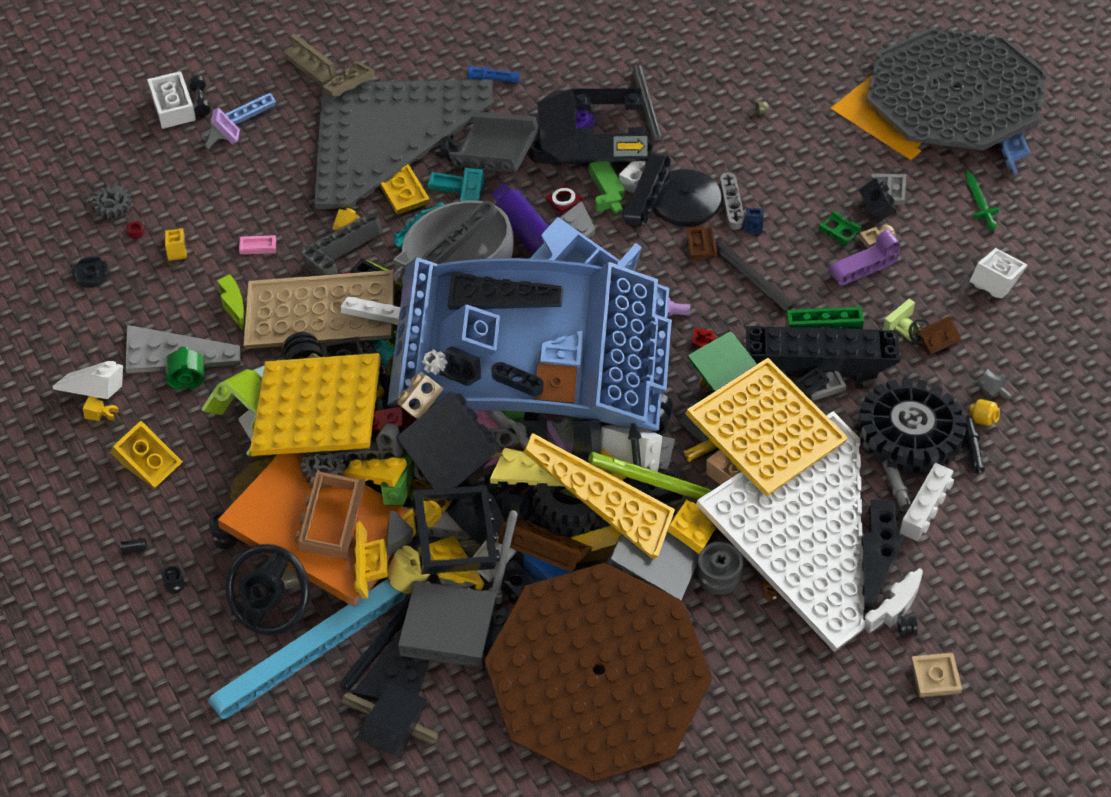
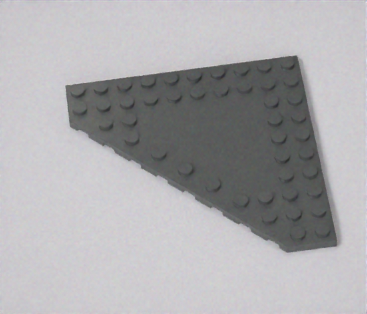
(385, 126)

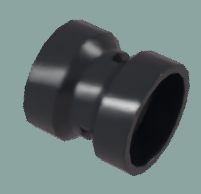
(173, 579)

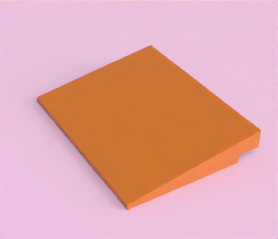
(272, 515)

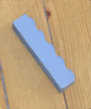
(251, 109)

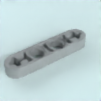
(732, 200)

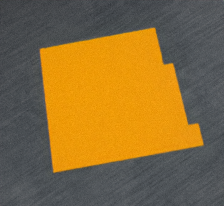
(855, 109)

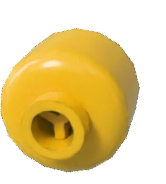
(985, 412)

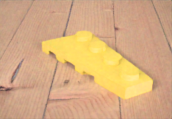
(518, 467)

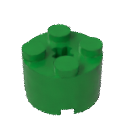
(184, 369)

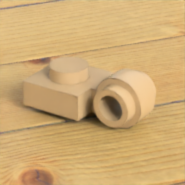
(870, 236)

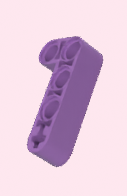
(867, 261)

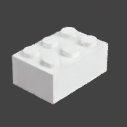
(171, 99)

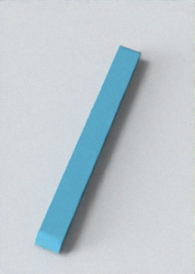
(304, 650)

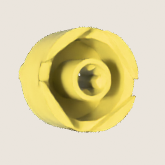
(405, 570)

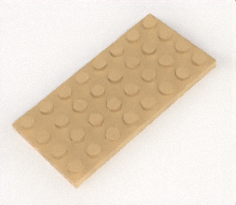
(314, 306)

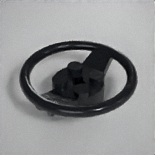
(270, 580)

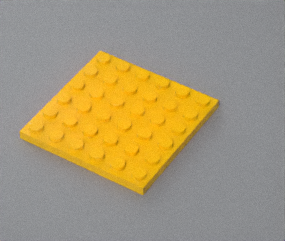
(316, 404)
(766, 426)

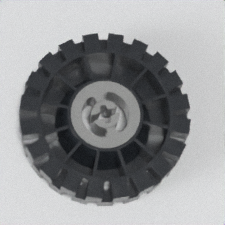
(910, 442)

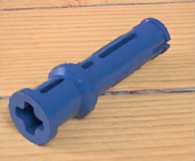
(485, 73)

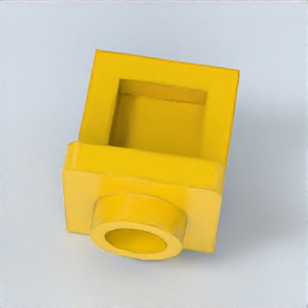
(344, 218)

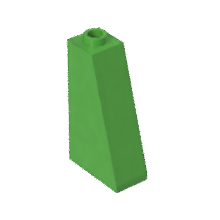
(397, 494)

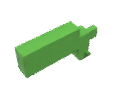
(608, 185)

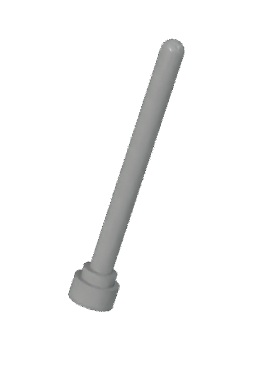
(503, 556)

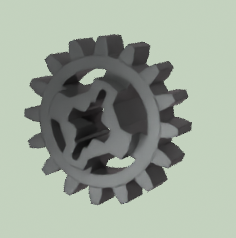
(112, 201)
(323, 462)

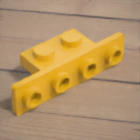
(370, 560)

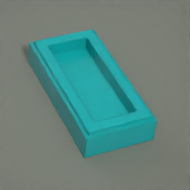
(445, 183)

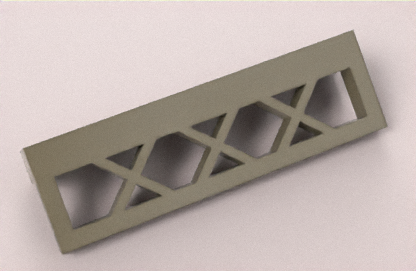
(310, 61)

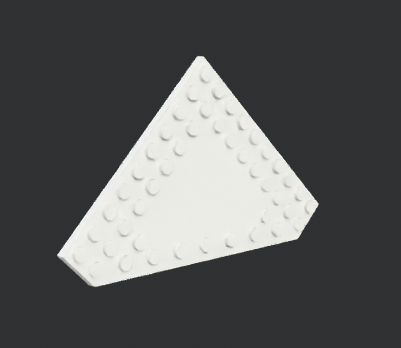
(804, 537)

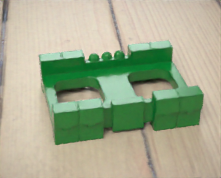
(843, 224)

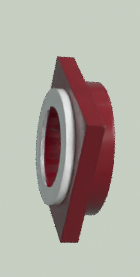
(567, 205)

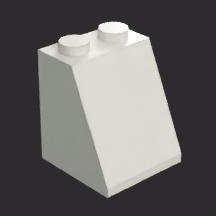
(615, 441)

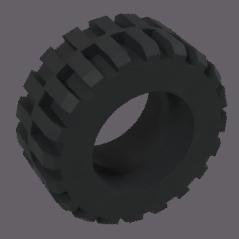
(560, 516)

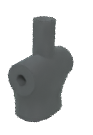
(993, 384)

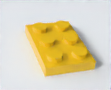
(405, 191)
(692, 526)

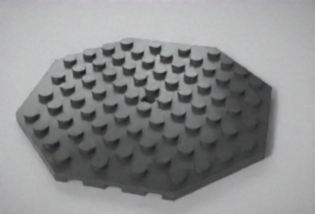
(921, 96)

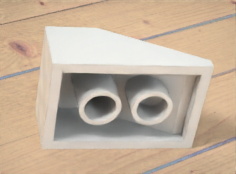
(997, 273)
(95, 381)

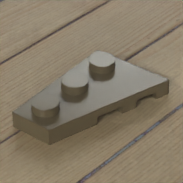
(349, 80)

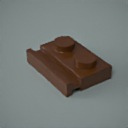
(701, 242)
(939, 335)

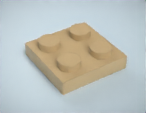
(936, 675)

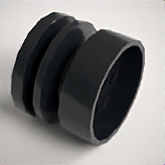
(301, 346)

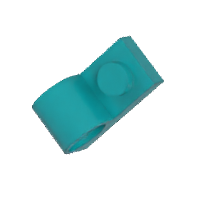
(472, 184)

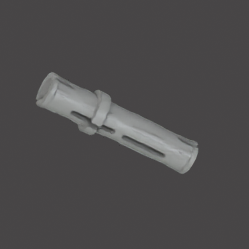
(899, 490)

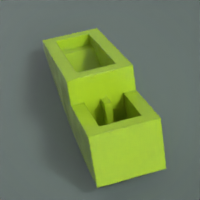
(232, 300)

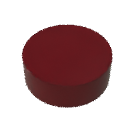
(135, 230)

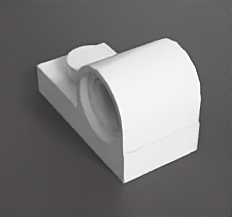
(631, 174)

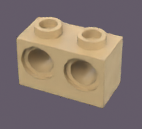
(424, 399)

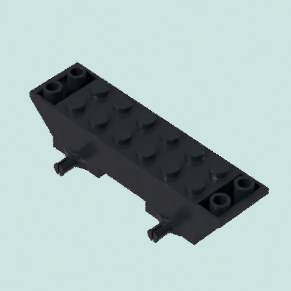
(850, 351)

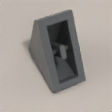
(398, 533)

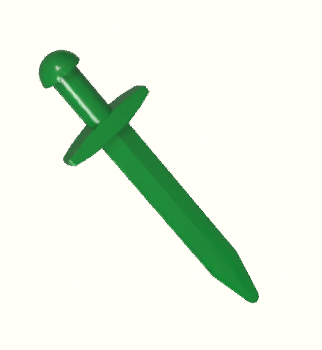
(985, 211)

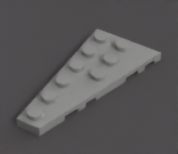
(148, 349)

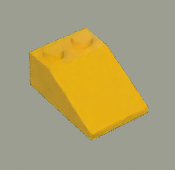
(145, 455)

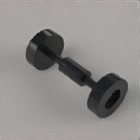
(201, 107)

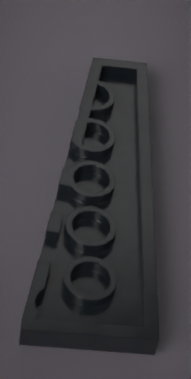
(501, 294)

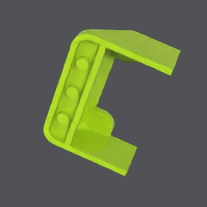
(244, 387)

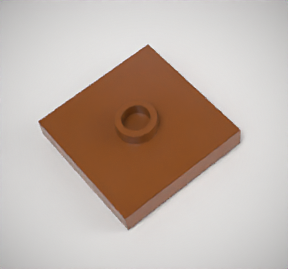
(558, 383)

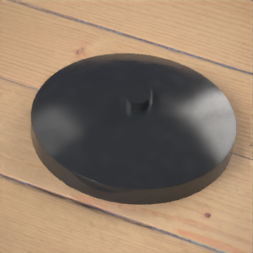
(688, 198)

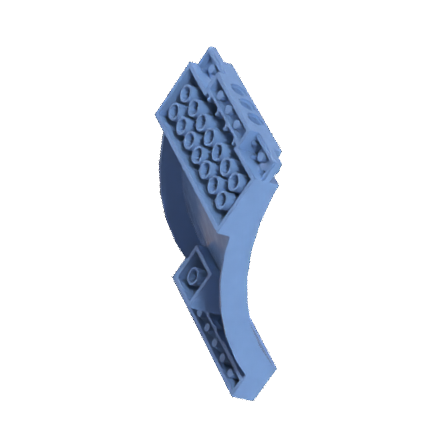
(614, 307)

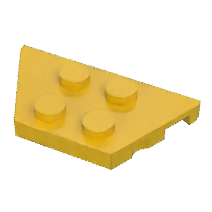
(451, 549)

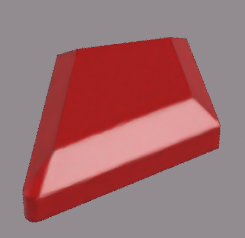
(702, 337)

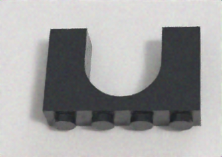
(585, 434)

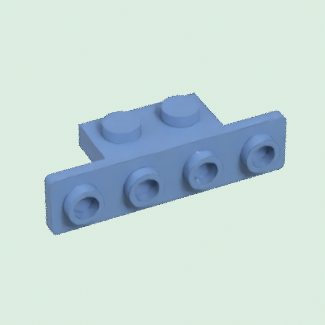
(1014, 149)

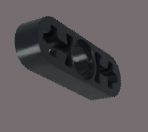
(505, 373)

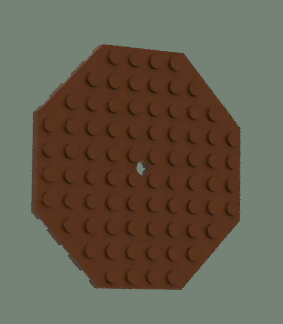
(589, 720)

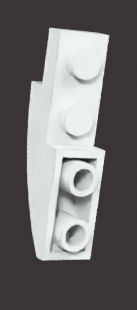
(897, 604)

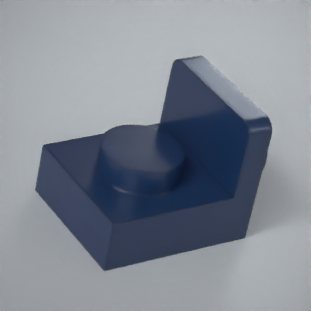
(754, 220)

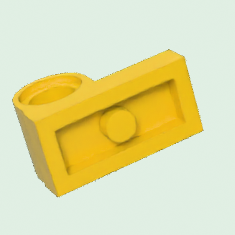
(175, 244)
(432, 514)

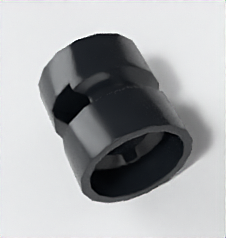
(220, 537)

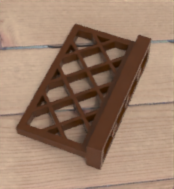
(546, 545)

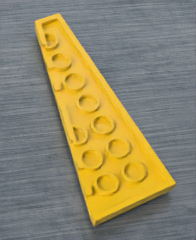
(621, 505)

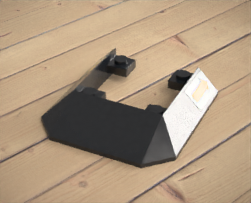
(568, 143)

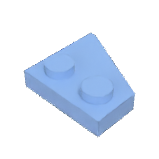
(563, 350)

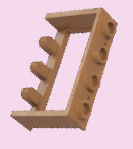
(324, 548)

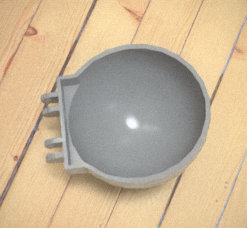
(490, 242)

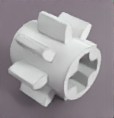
(434, 362)

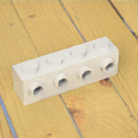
(926, 502)

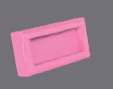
(257, 245)

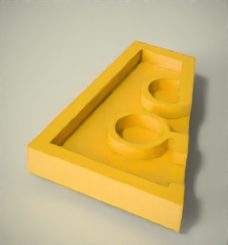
(377, 470)

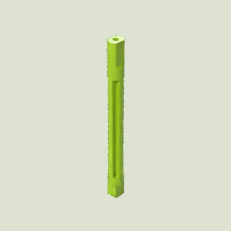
(648, 476)

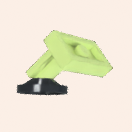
(900, 321)

